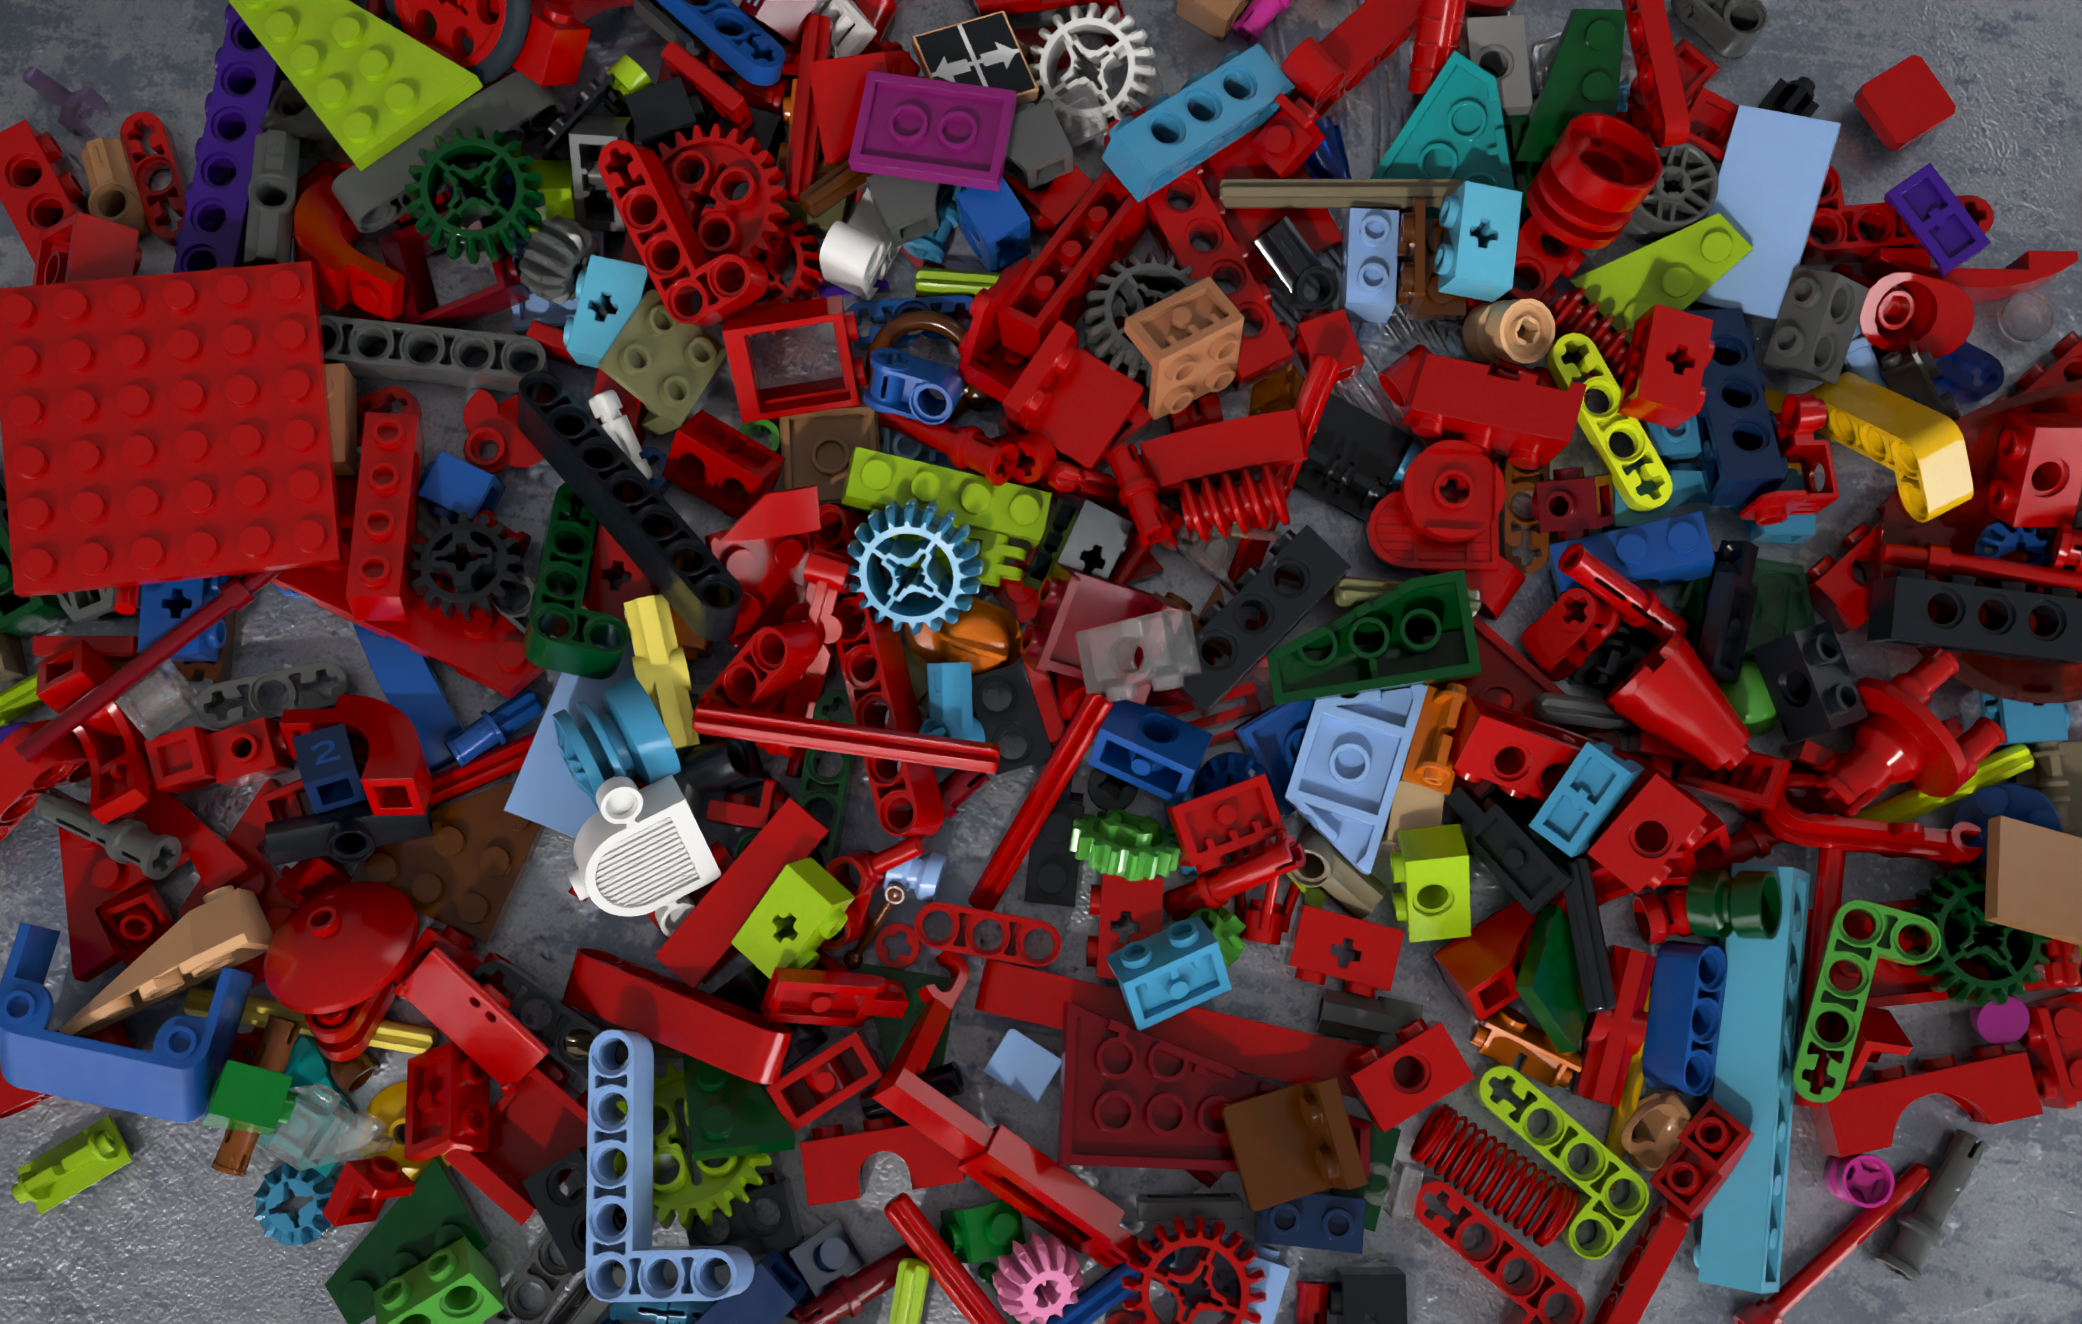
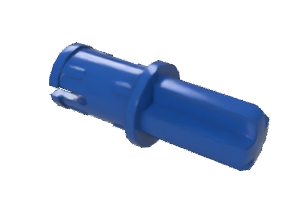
(493, 727)

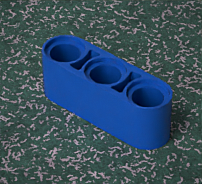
(1684, 1017)

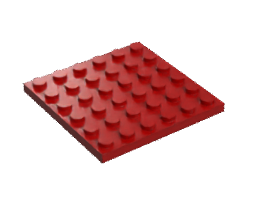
(166, 428)

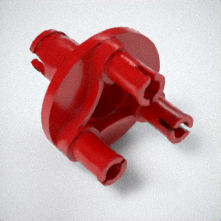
(1906, 741)

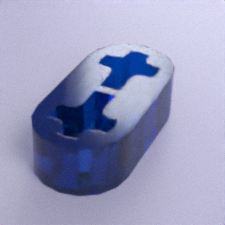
(1957, 376)

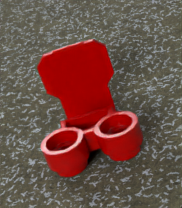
(1794, 435)

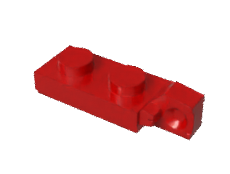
(831, 997)

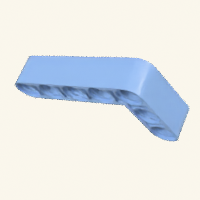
(635, 1191)

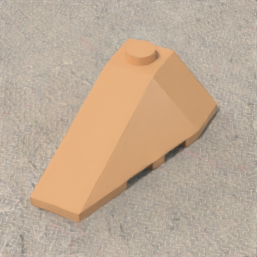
(195, 949)

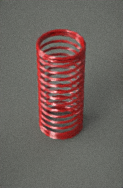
(1440, 1127)

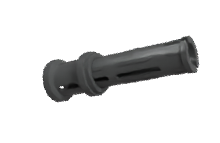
(123, 839)
(1921, 1228)

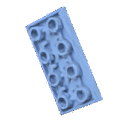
(1770, 198)
(544, 785)

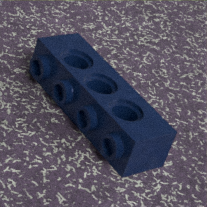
(1734, 423)

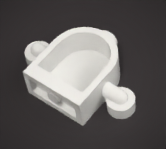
(642, 853)

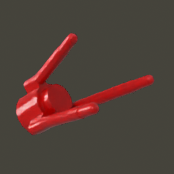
(1263, 918)

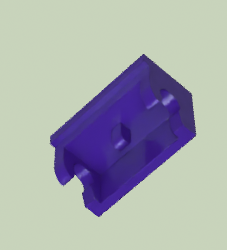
(1937, 219)

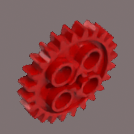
(749, 218)

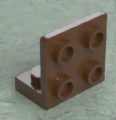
(1418, 282)
(1293, 1143)

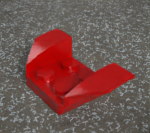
(768, 558)

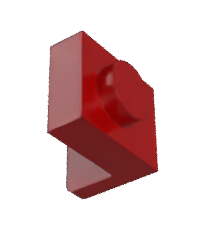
(1711, 123)
(364, 1188)

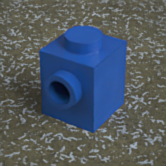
(458, 487)

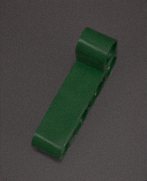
(562, 615)
(820, 788)

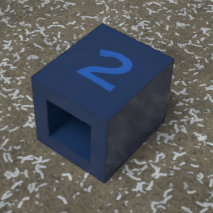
(329, 768)

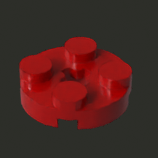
(1473, 472)

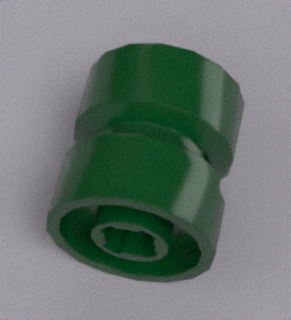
(1728, 904)

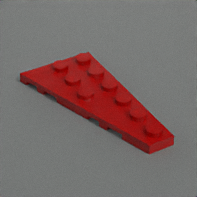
(481, 650)

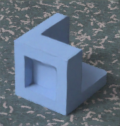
(1023, 1065)

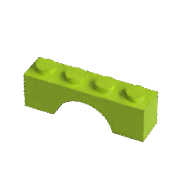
(1006, 509)

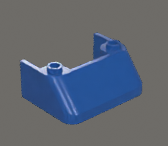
(166, 1083)

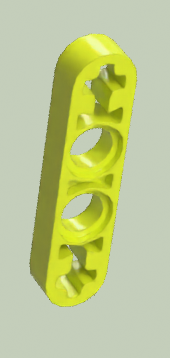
(1601, 426)

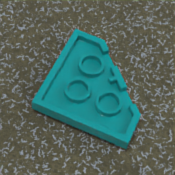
(1453, 132)

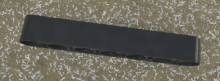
(629, 507)

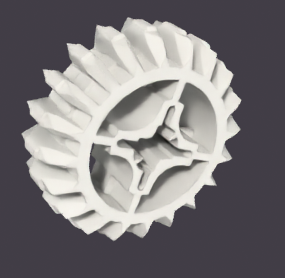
(1107, 57)

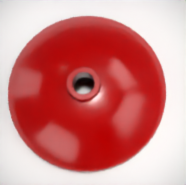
(341, 947)

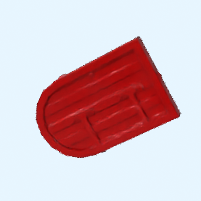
(1406, 549)

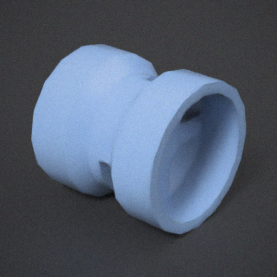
(920, 874)

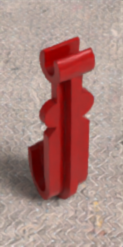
(826, 577)
(1865, 835)

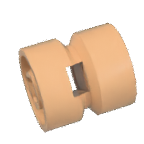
(1509, 329)

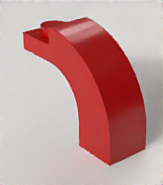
(342, 273)
(109, 737)
(384, 738)

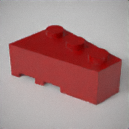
(1492, 412)

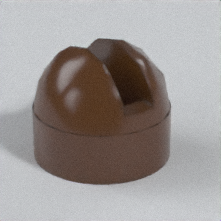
(353, 1073)

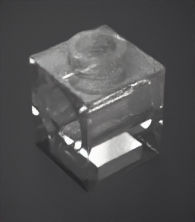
(158, 700)

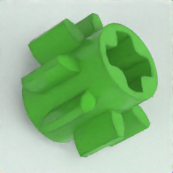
(1226, 929)

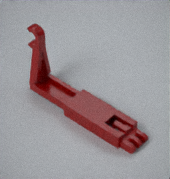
(997, 1155)

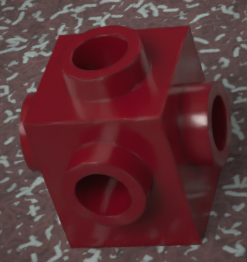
(1573, 503)

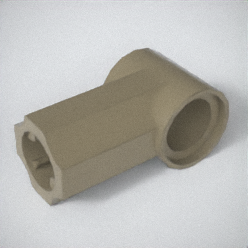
(1336, 875)

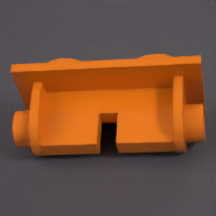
(1429, 750)
(1509, 1033)

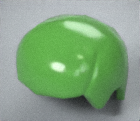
(1751, 700)

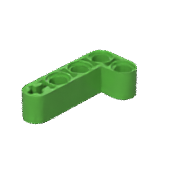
(1850, 1004)

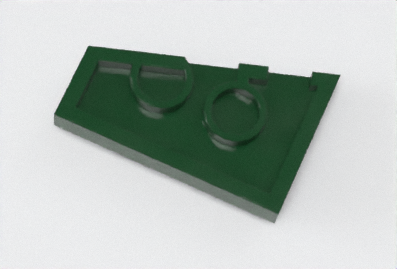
(1579, 79)

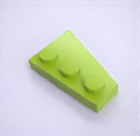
(1665, 272)

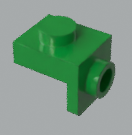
(981, 1230)

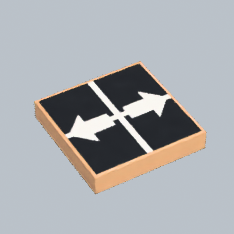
(977, 54)

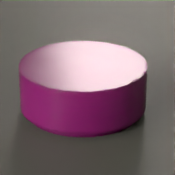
(2001, 1023)

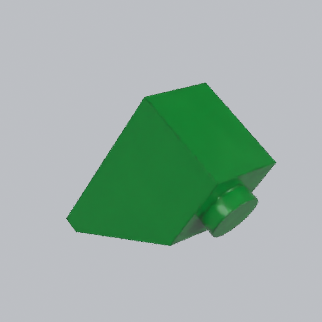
(250, 1099)

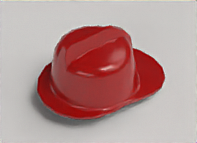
(1917, 308)

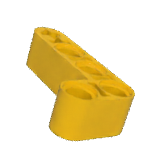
(1903, 436)

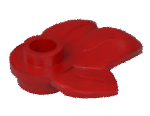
(496, 424)

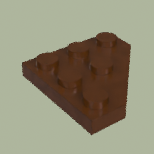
(466, 868)

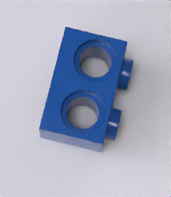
(994, 226)

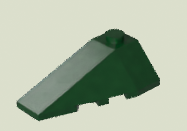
(1396, 641)

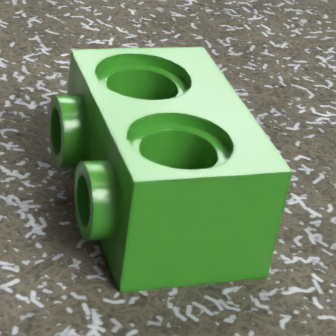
(447, 1288)

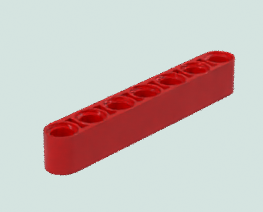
(876, 694)

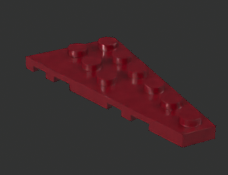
(1149, 1100)

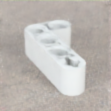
(858, 251)

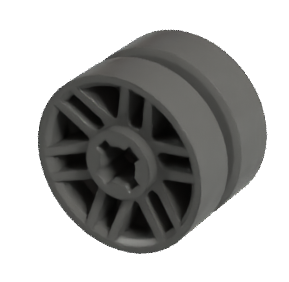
(1678, 198)

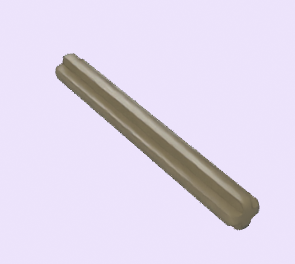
(1334, 193)

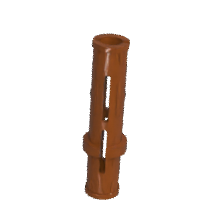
(273, 1055)

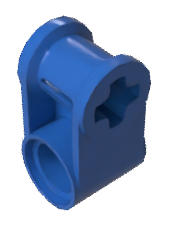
(907, 386)

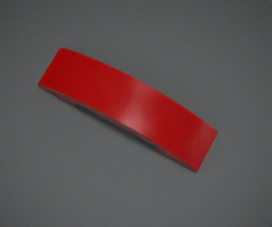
(1979, 284)

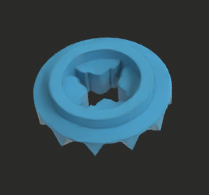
(283, 1225)

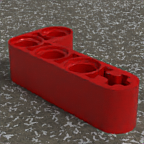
(1350, 52)
(1840, 224)
(673, 228)
(24, 781)
(1492, 1255)

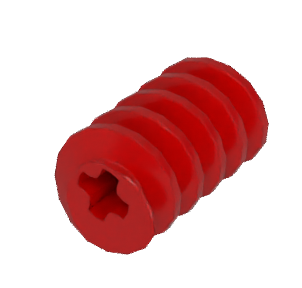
(1573, 317)
(1234, 503)

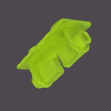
(72, 1166)

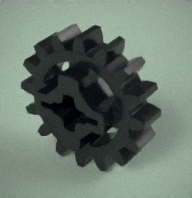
(445, 559)

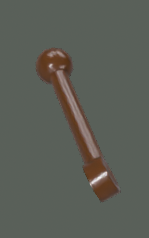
(894, 894)

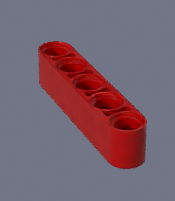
(678, 1015)

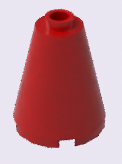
(1681, 705)

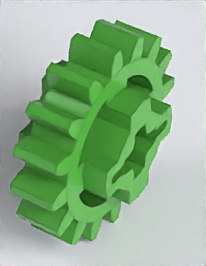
(1125, 845)

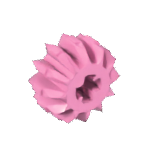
(1037, 1279)

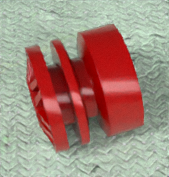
(1593, 180)

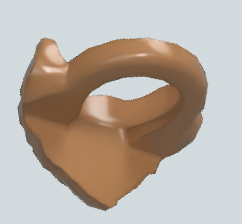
(1656, 1129)

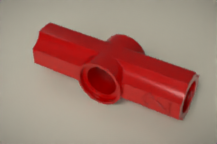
(1616, 1033)

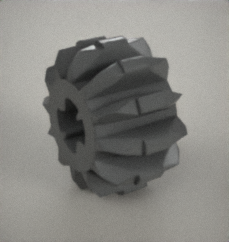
(556, 258)

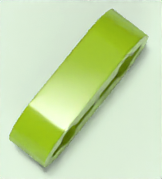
(627, 77)

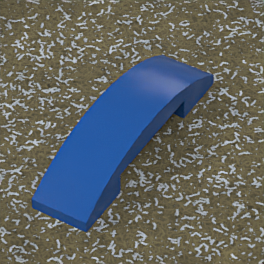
(416, 691)

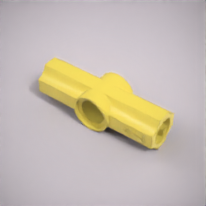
(661, 666)

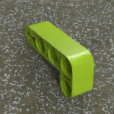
(1553, 1146)

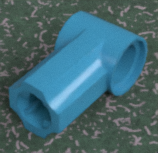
(951, 702)

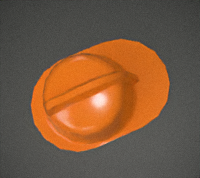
(982, 635)

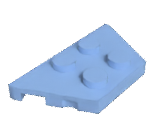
(1354, 766)

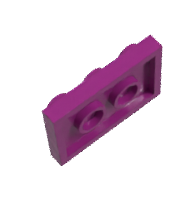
(933, 130)

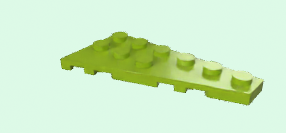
(357, 71)

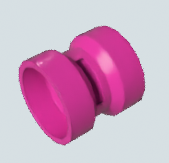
(1871, 1180)

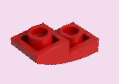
(137, 919)
(1703, 1160)

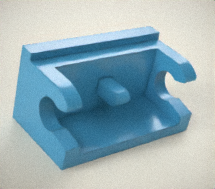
(1586, 798)

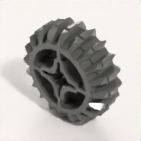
(1133, 287)

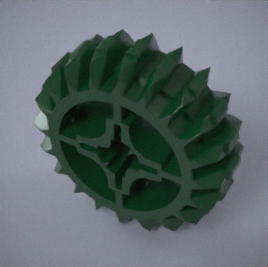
(487, 178)
(2006, 966)

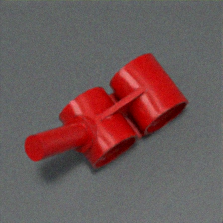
(872, 872)

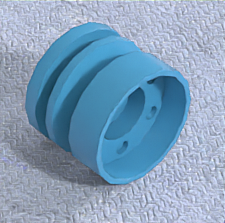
(618, 742)

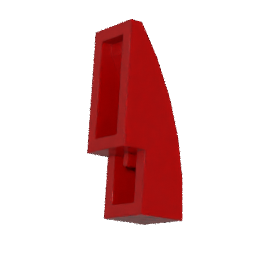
(1223, 448)

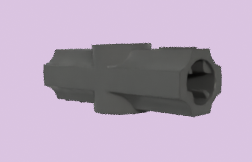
(272, 181)

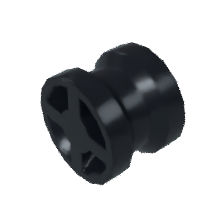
(1106, 795)

